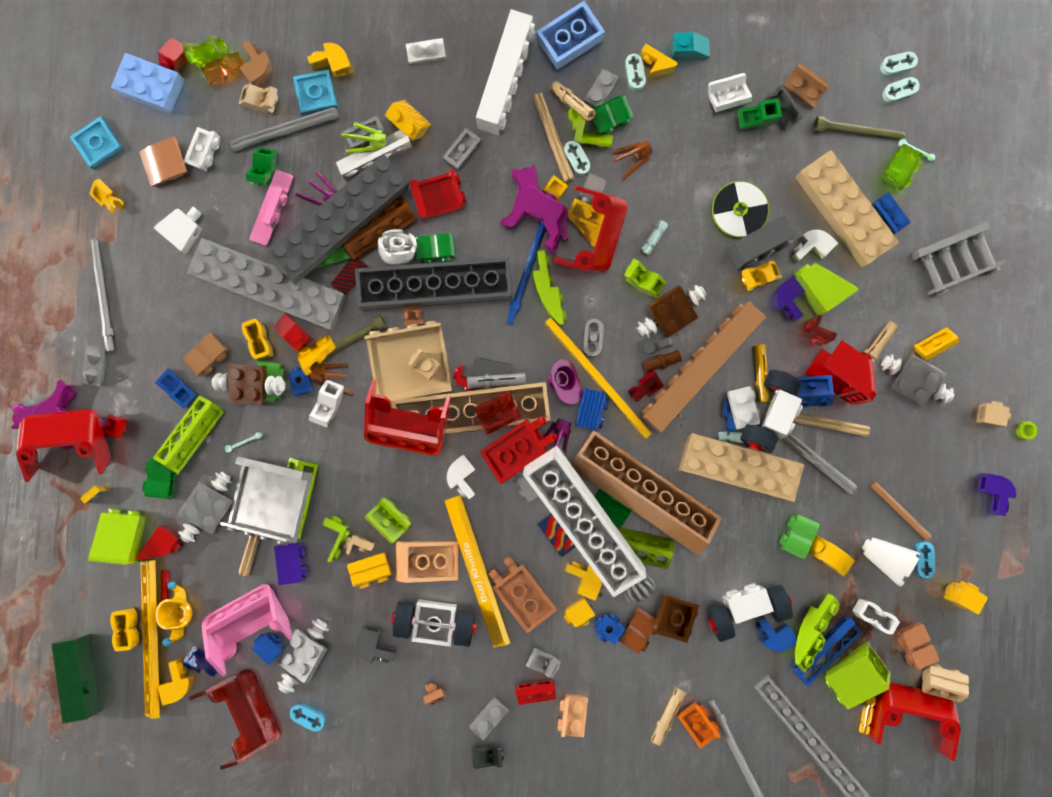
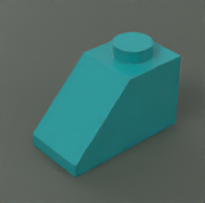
(689, 46)

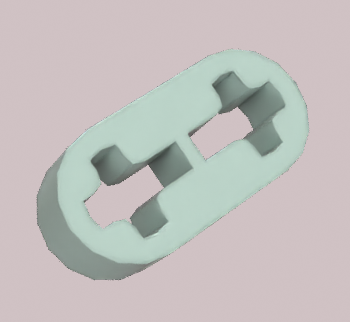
(899, 67)
(630, 72)
(901, 94)
(581, 156)

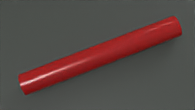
(164, 587)

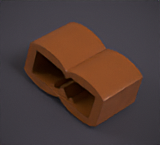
(638, 631)

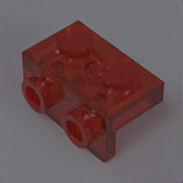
(817, 334)
(497, 412)

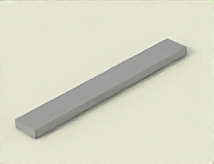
(809, 738)

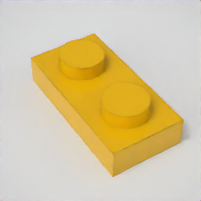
(936, 344)

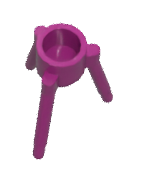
(327, 194)
(561, 429)

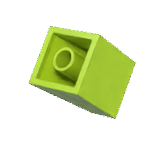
(823, 288)
(118, 537)
(858, 676)

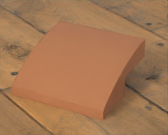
(163, 161)

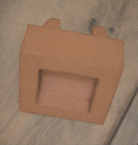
(413, 315)
(434, 696)

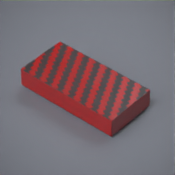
(346, 278)

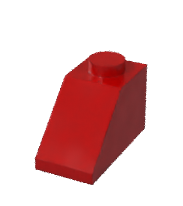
(292, 333)
(161, 543)

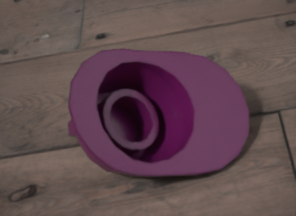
(565, 381)

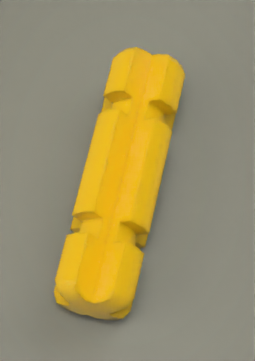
(867, 716)

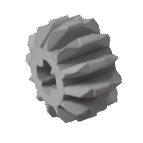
(639, 591)

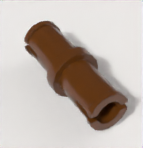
(662, 361)

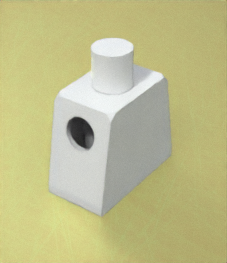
(180, 228)

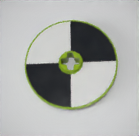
(749, 198)

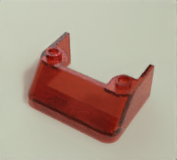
(250, 713)

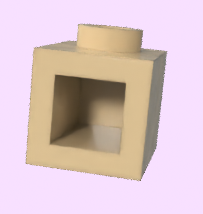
(993, 414)

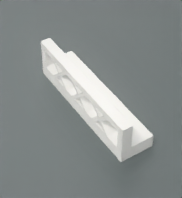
(357, 162)

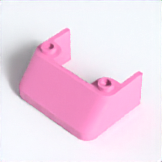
(239, 620)

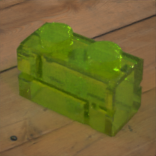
(902, 167)

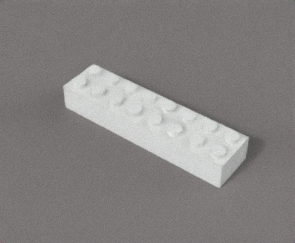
(584, 521)

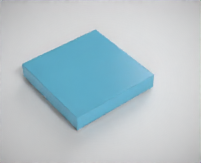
(315, 92)
(96, 142)

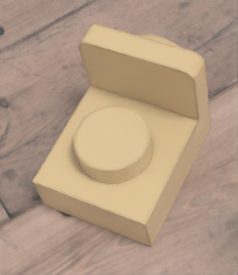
(424, 364)
(363, 544)

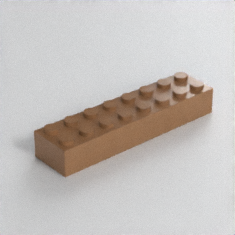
(704, 365)
(646, 493)

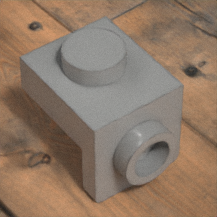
(543, 663)

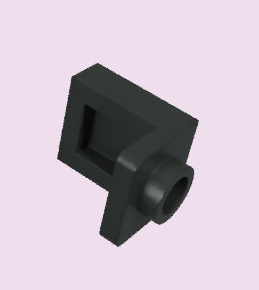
(487, 756)

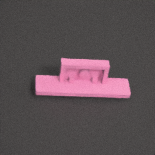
(271, 208)

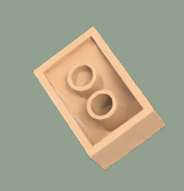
(426, 561)

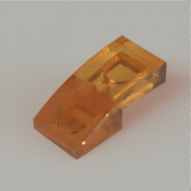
(222, 68)

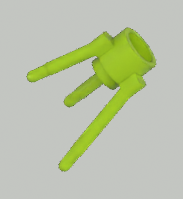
(376, 139)

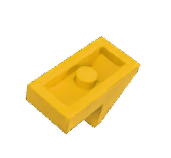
(662, 64)

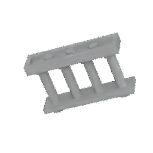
(943, 248)

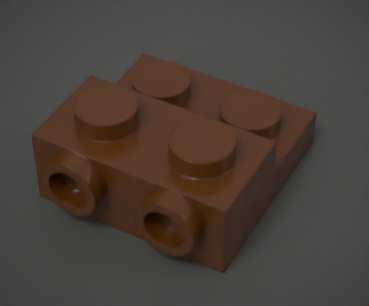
(675, 618)

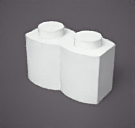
(875, 616)

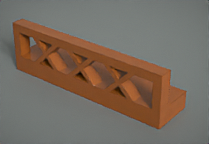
(392, 218)

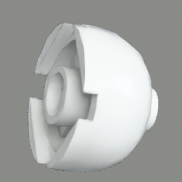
(396, 247)

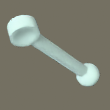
(931, 157)
(228, 448)

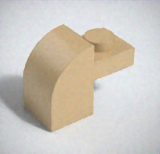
(258, 98)

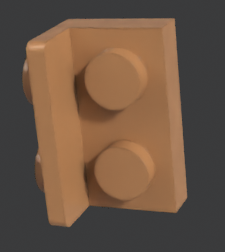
(806, 85)

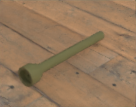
(822, 124)
(376, 324)

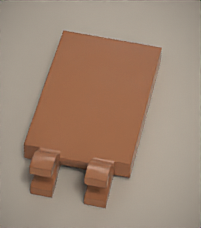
(522, 595)

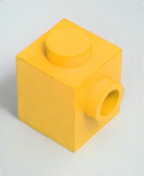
(579, 613)

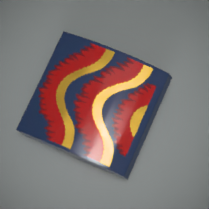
(556, 535)

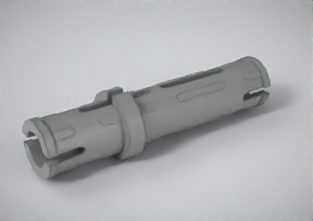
(496, 380)

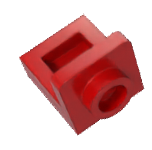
(461, 380)

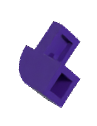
(784, 297)
(1000, 488)

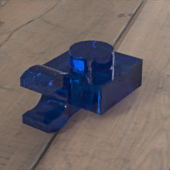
(197, 661)

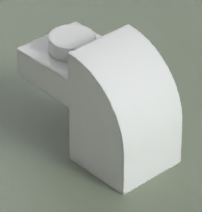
(817, 242)
(327, 403)
(457, 473)

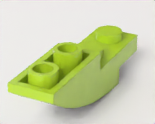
(549, 297)
(810, 636)

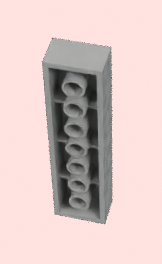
(266, 285)

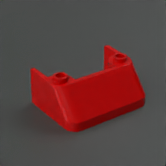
(614, 214)
(851, 373)
(404, 428)
(57, 429)
(911, 700)

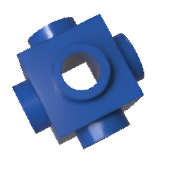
(613, 633)

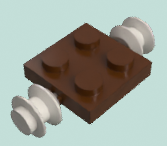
(672, 311)
(248, 384)

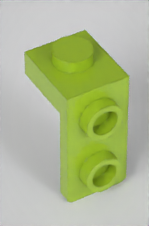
(585, 137)
(336, 524)

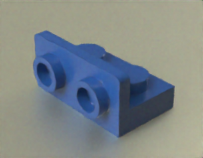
(891, 213)
(816, 391)

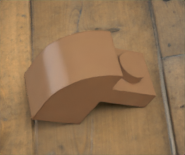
(259, 67)

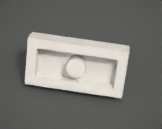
(425, 51)

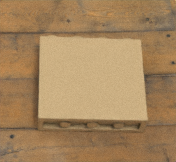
(390, 357)

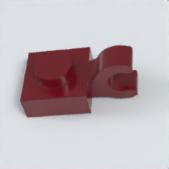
(648, 386)

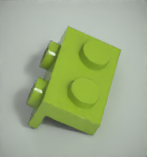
(388, 520)

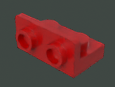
(535, 692)

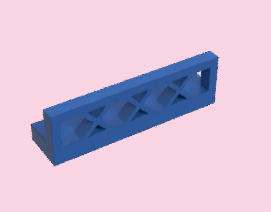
(832, 637)

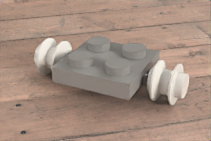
(917, 379)
(205, 507)
(302, 656)

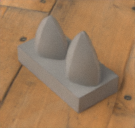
(94, 366)

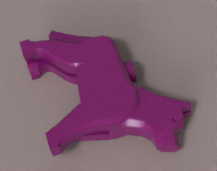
(539, 207)
(55, 403)

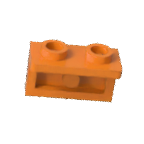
(698, 725)

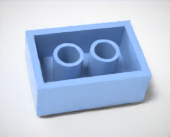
(570, 35)
(147, 83)

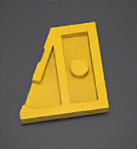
(586, 220)
(315, 353)

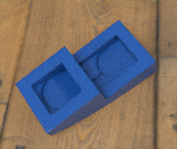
(175, 388)

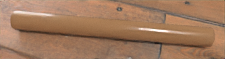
(900, 510)

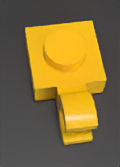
(102, 195)

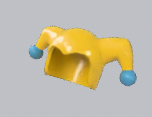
(174, 614)

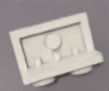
(729, 92)
(202, 149)
(743, 407)

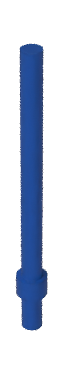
(515, 305)

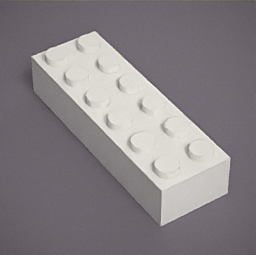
(505, 72)

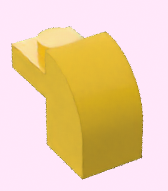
(332, 56)
(760, 275)
(831, 555)
(590, 582)
(178, 686)

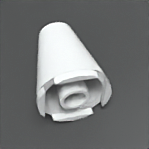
(891, 559)

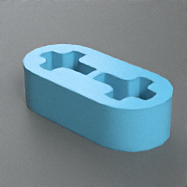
(929, 560)
(305, 721)

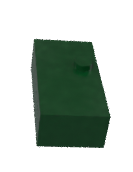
(76, 678)

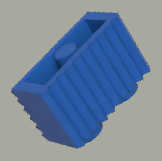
(591, 410)

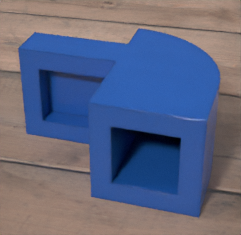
(777, 639)

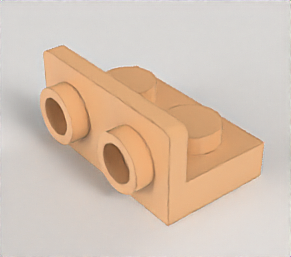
(574, 715)

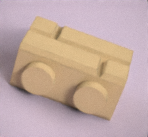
(945, 683)

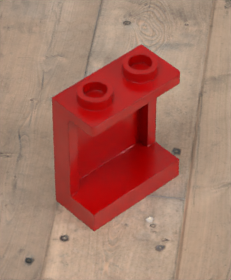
(438, 195)

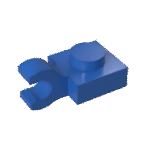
(726, 412)

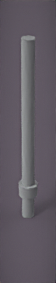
(107, 331)
(720, 720)

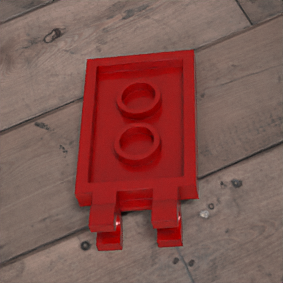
(517, 449)

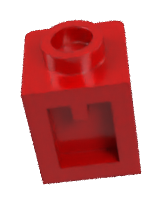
(115, 426)

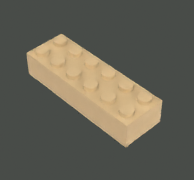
(846, 209)
(741, 467)

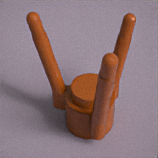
(640, 150)
(320, 374)

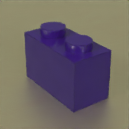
(290, 563)

